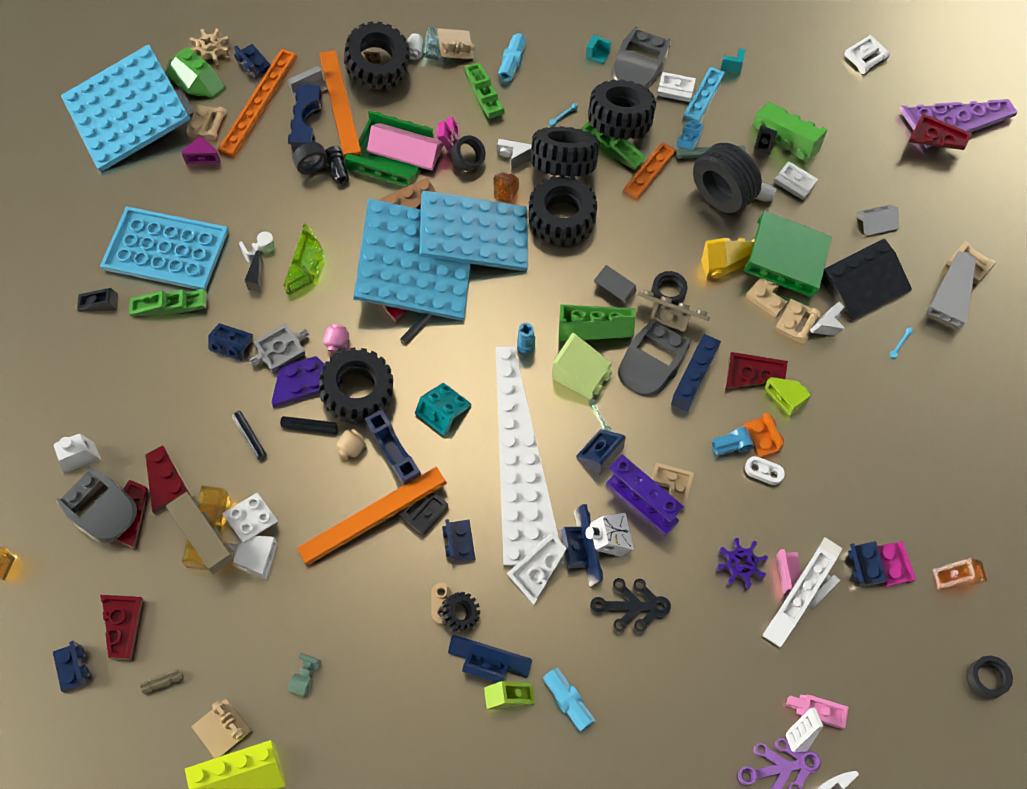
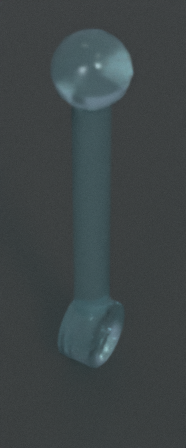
(592, 402)

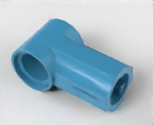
(738, 440)

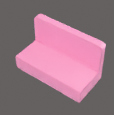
(788, 569)

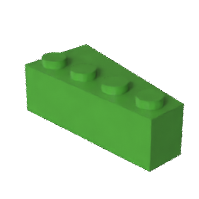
(595, 322)

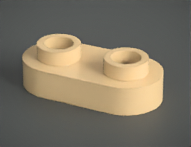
(436, 601)

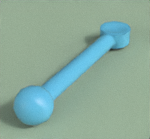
(552, 122)
(893, 354)

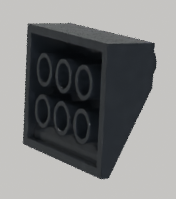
(866, 279)

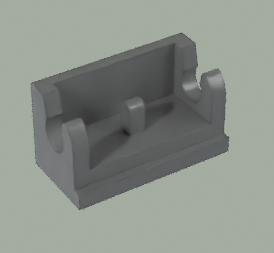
(616, 283)

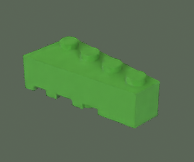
(792, 133)

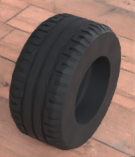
(727, 177)

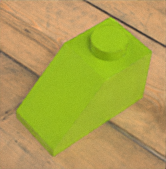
(788, 393)
(509, 695)

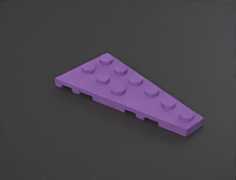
(964, 116)

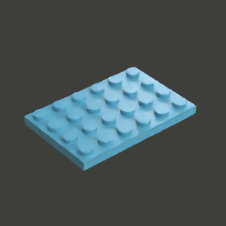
(473, 231)
(164, 248)

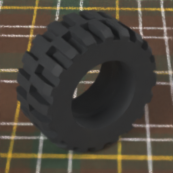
(382, 37)
(621, 109)
(564, 151)
(567, 191)
(355, 363)

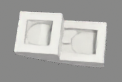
(840, 781)

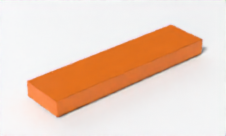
(649, 171)

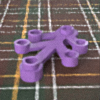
(783, 766)

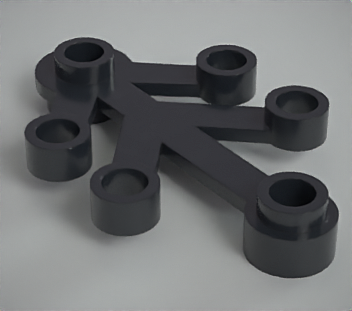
(634, 605)

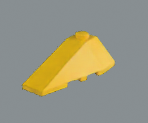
(725, 256)

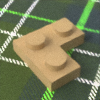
(763, 296)
(675, 479)

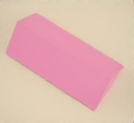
(404, 146)

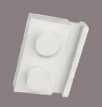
(676, 86)
(795, 180)

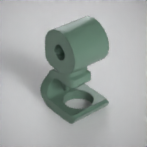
(301, 682)

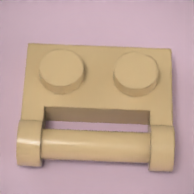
(201, 121)
(980, 269)
(792, 317)

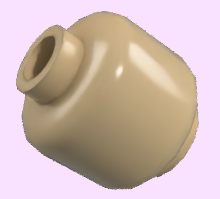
(351, 443)

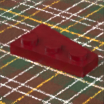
(939, 133)
(753, 370)
(163, 479)
(138, 494)
(121, 624)

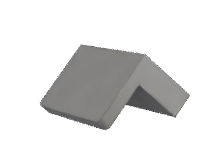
(311, 77)
(879, 219)

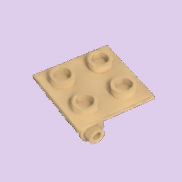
(455, 43)
(221, 728)

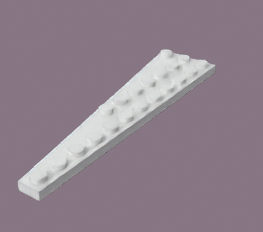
(524, 492)

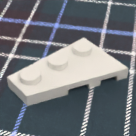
(536, 567)

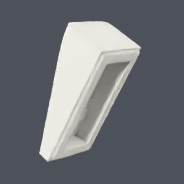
(802, 733)

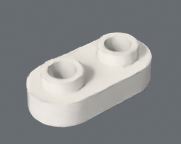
(764, 470)
(827, 585)

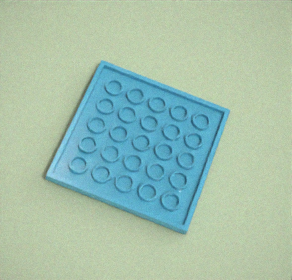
(125, 108)
(394, 272)

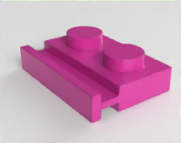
(896, 564)

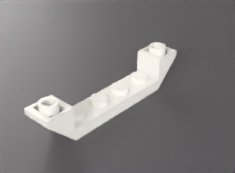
(802, 592)

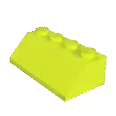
(245, 769)

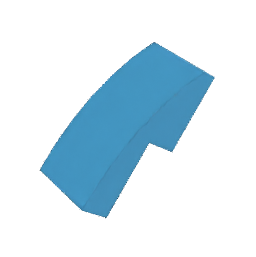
(690, 135)

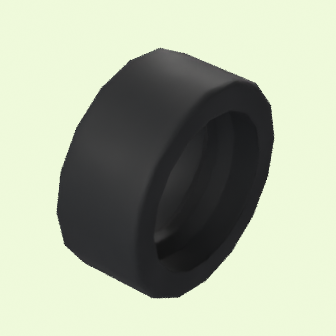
(477, 146)
(306, 151)
(674, 277)
(1003, 669)

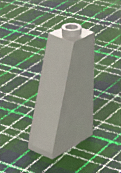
(954, 293)

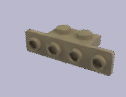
(671, 314)

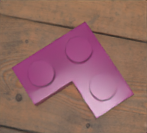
(448, 132)

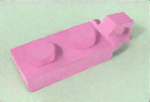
(829, 712)

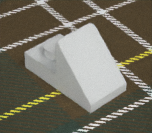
(517, 151)
(828, 322)

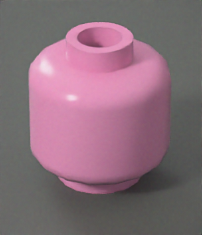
(336, 338)

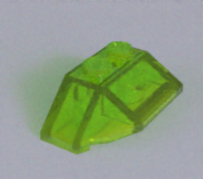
(304, 261)

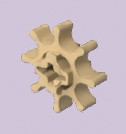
(210, 45)

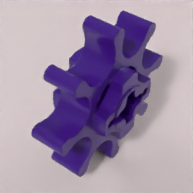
(745, 571)

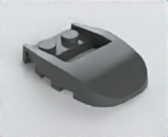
(636, 67)
(644, 372)
(108, 515)

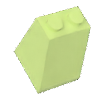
(581, 367)

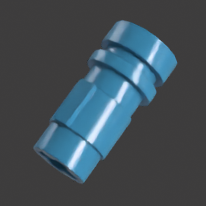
(526, 339)

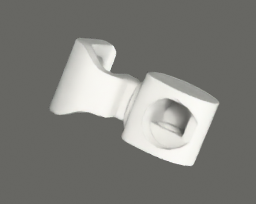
(264, 243)

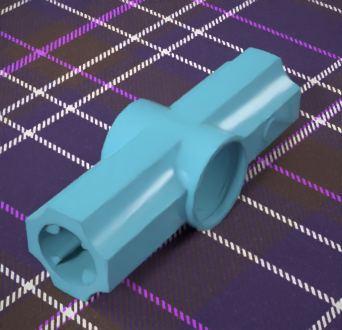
(512, 57)
(568, 699)

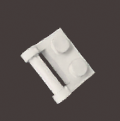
(863, 50)

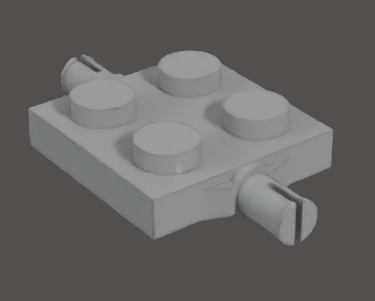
(279, 347)

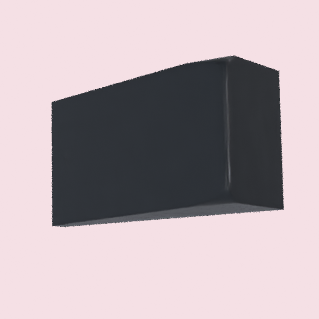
(765, 139)
(254, 276)
(98, 300)

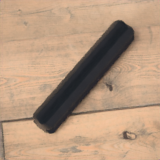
(308, 424)
(249, 435)

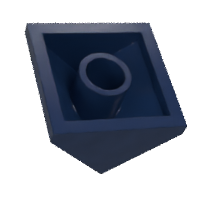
(601, 450)

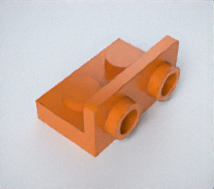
(765, 436)

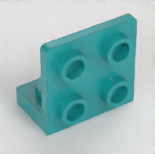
(440, 407)

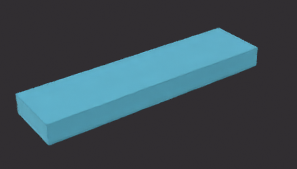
(704, 95)

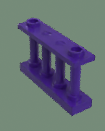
(644, 495)

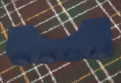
(308, 100)
(695, 372)
(397, 457)

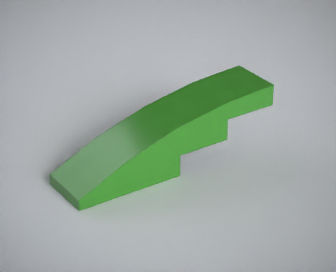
(484, 90)
(617, 148)
(165, 304)

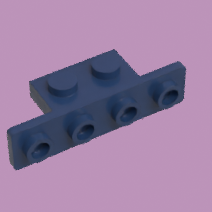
(580, 549)
(488, 661)

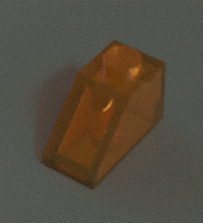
(505, 187)
(960, 574)

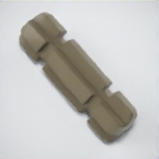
(161, 681)

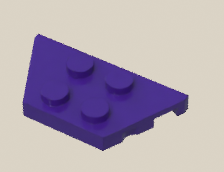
(298, 381)

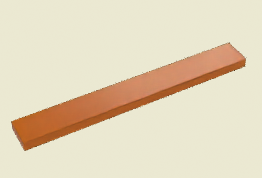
(257, 103)
(340, 103)
(371, 516)

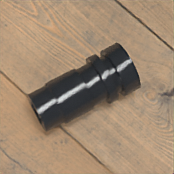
(337, 166)

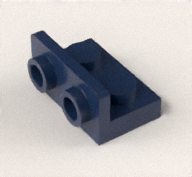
(252, 60)
(229, 341)
(459, 540)
(867, 563)
(71, 667)

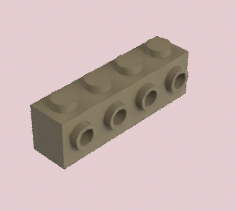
(200, 533)

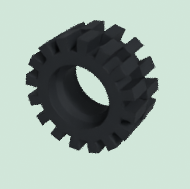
(469, 606)

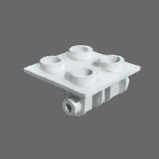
(249, 517)

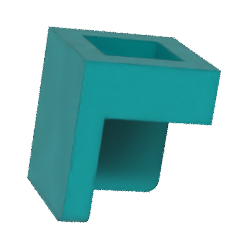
(598, 49)
(733, 64)

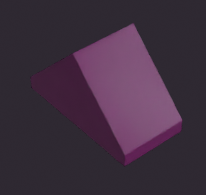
(200, 153)

